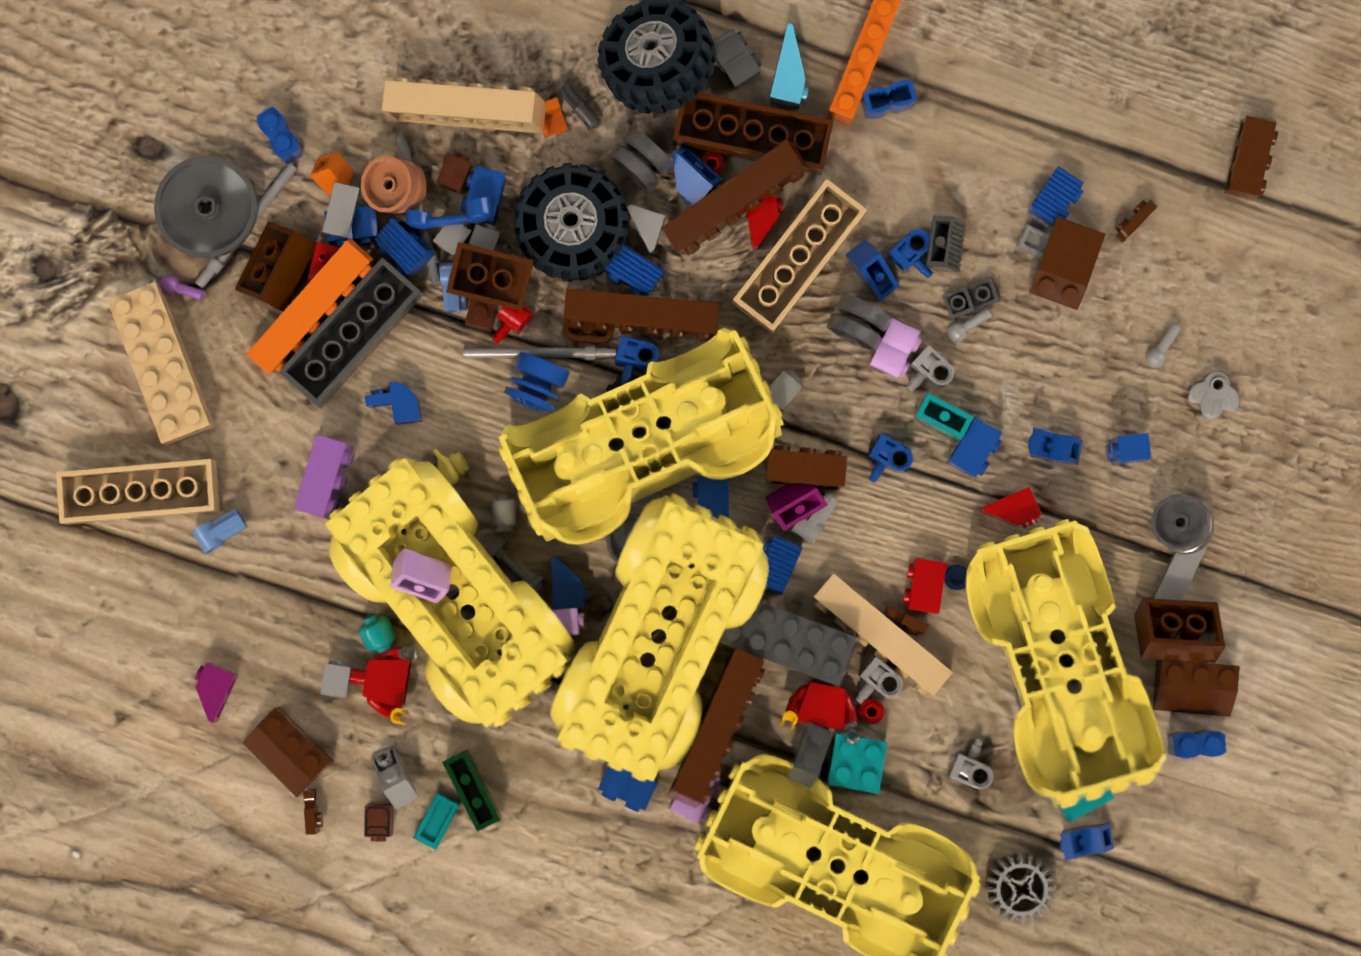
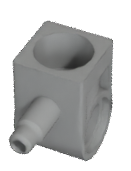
(925, 366)
(873, 675)
(964, 767)

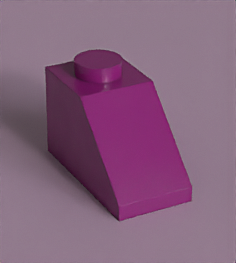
(794, 503)
(214, 689)

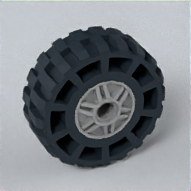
(656, 55)
(566, 195)

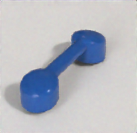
(477, 212)

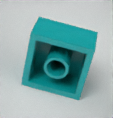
(857, 764)

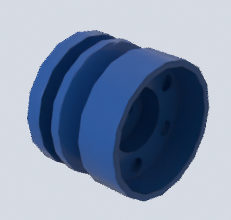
(536, 382)

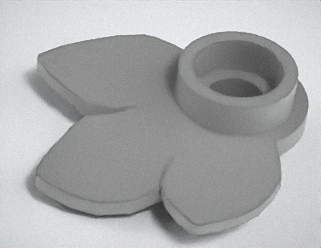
(1213, 399)

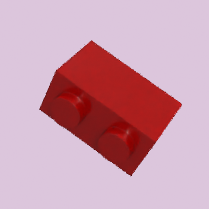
(925, 585)

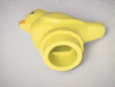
(451, 466)

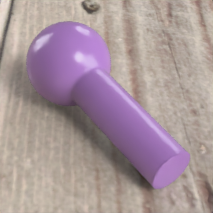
(170, 285)

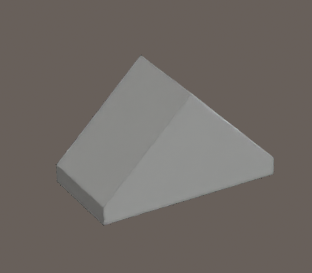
(647, 225)

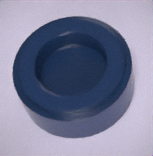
(955, 577)

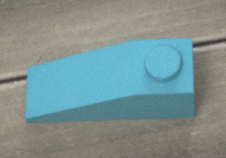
(789, 78)

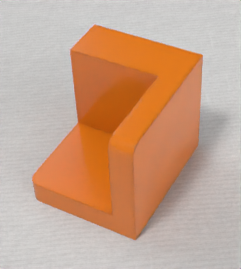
(554, 120)
(331, 169)

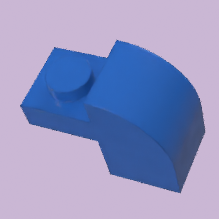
(403, 401)
(1054, 447)
(1086, 840)

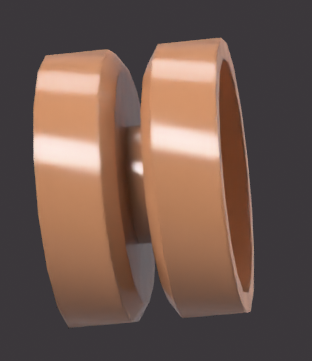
(393, 185)

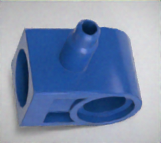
(906, 256)
(628, 356)
(883, 454)

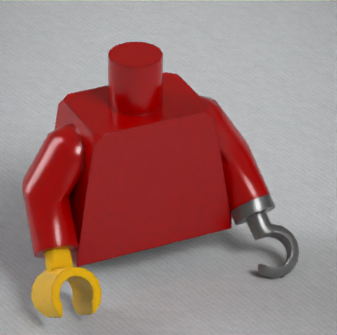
(387, 681)
(823, 706)

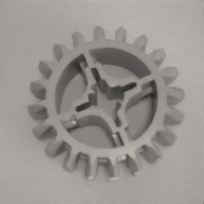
(1039, 901)

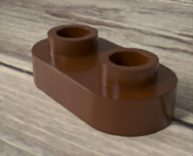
(1142, 212)
(588, 335)

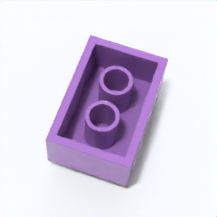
(324, 477)

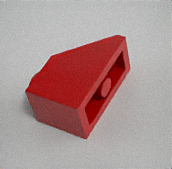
(763, 220)
(1015, 509)

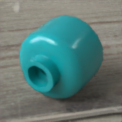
(377, 633)

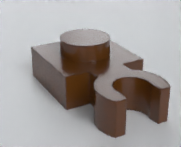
(911, 624)
(312, 817)

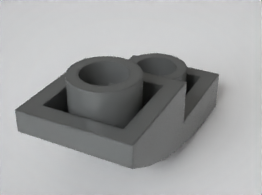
(971, 298)

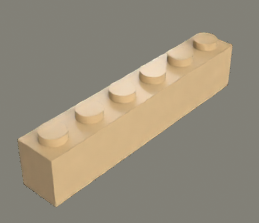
(883, 635)

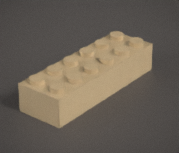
(464, 106)
(799, 256)
(161, 364)
(137, 491)

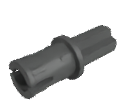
(579, 106)

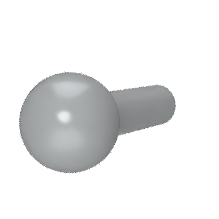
(958, 331)
(1156, 356)

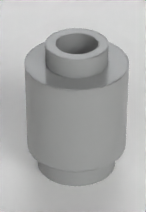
(503, 513)

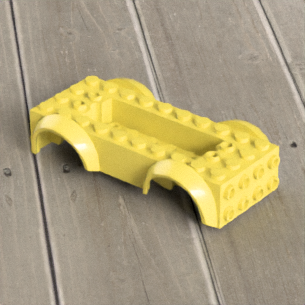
(585, 490)
(473, 665)
(652, 714)
(1064, 740)
(760, 846)

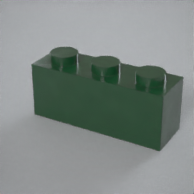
(472, 790)

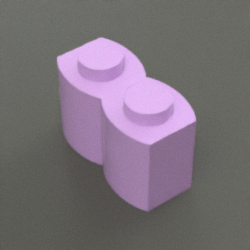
(895, 348)

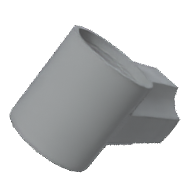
(813, 525)

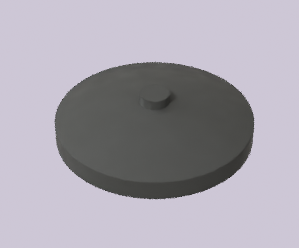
(206, 207)

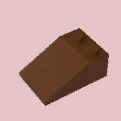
(1067, 263)
(489, 276)

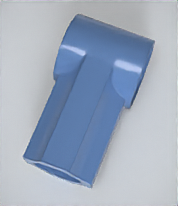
(452, 302)
(214, 533)

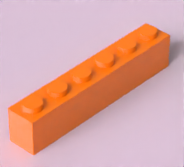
(863, 60)
(310, 306)

